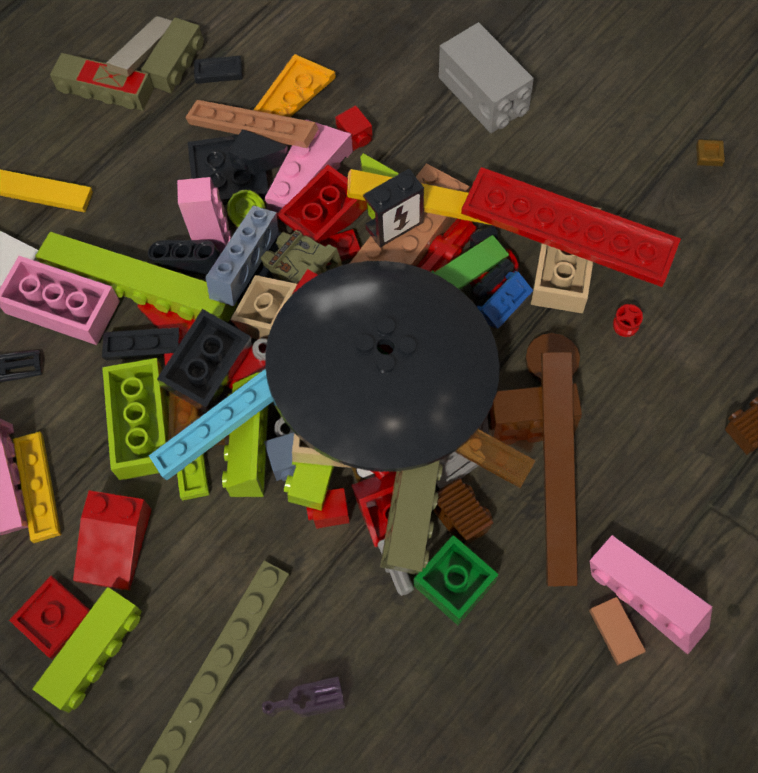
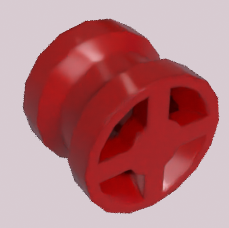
(631, 314)

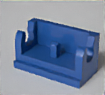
(505, 300)

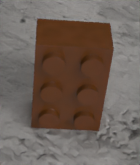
(518, 415)

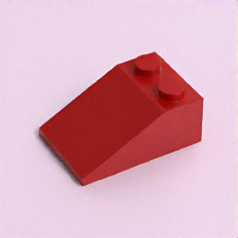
(322, 206)
(110, 539)

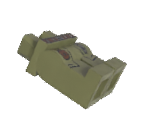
(297, 255)

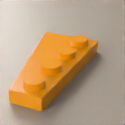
(295, 87)

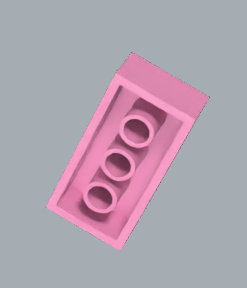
(58, 300)

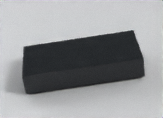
(218, 69)

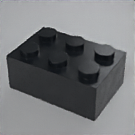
(205, 361)

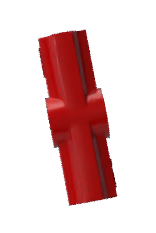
(447, 246)

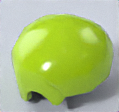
(241, 203)

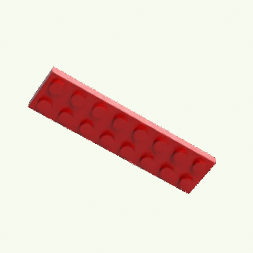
(571, 226)

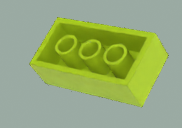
(135, 416)

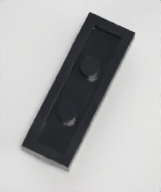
(140, 343)

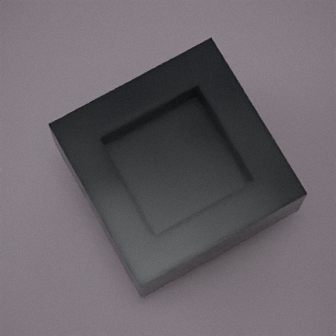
(482, 234)

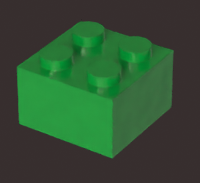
(455, 580)

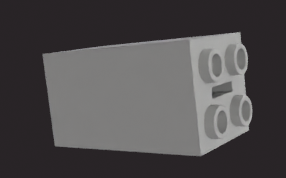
(485, 77)

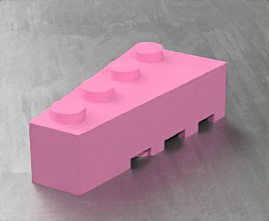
(303, 164)
(652, 593)

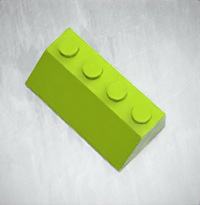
(246, 454)

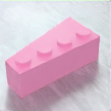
(203, 211)
(11, 499)

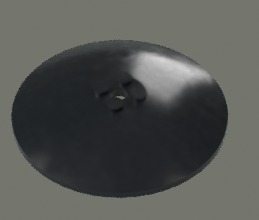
(372, 405)

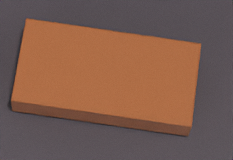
(617, 631)

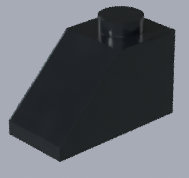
(256, 153)

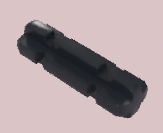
(492, 279)

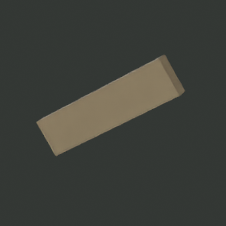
(138, 48)

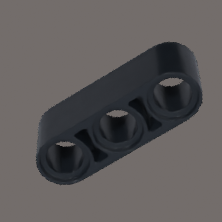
(184, 255)

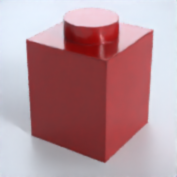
(357, 125)
(333, 511)

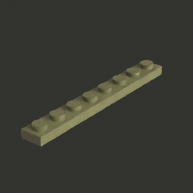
(216, 671)

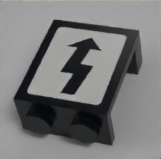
(396, 206)

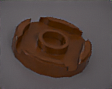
(549, 343)

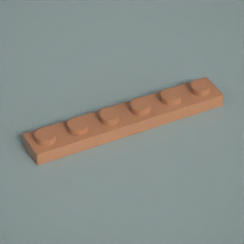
(234, 119)

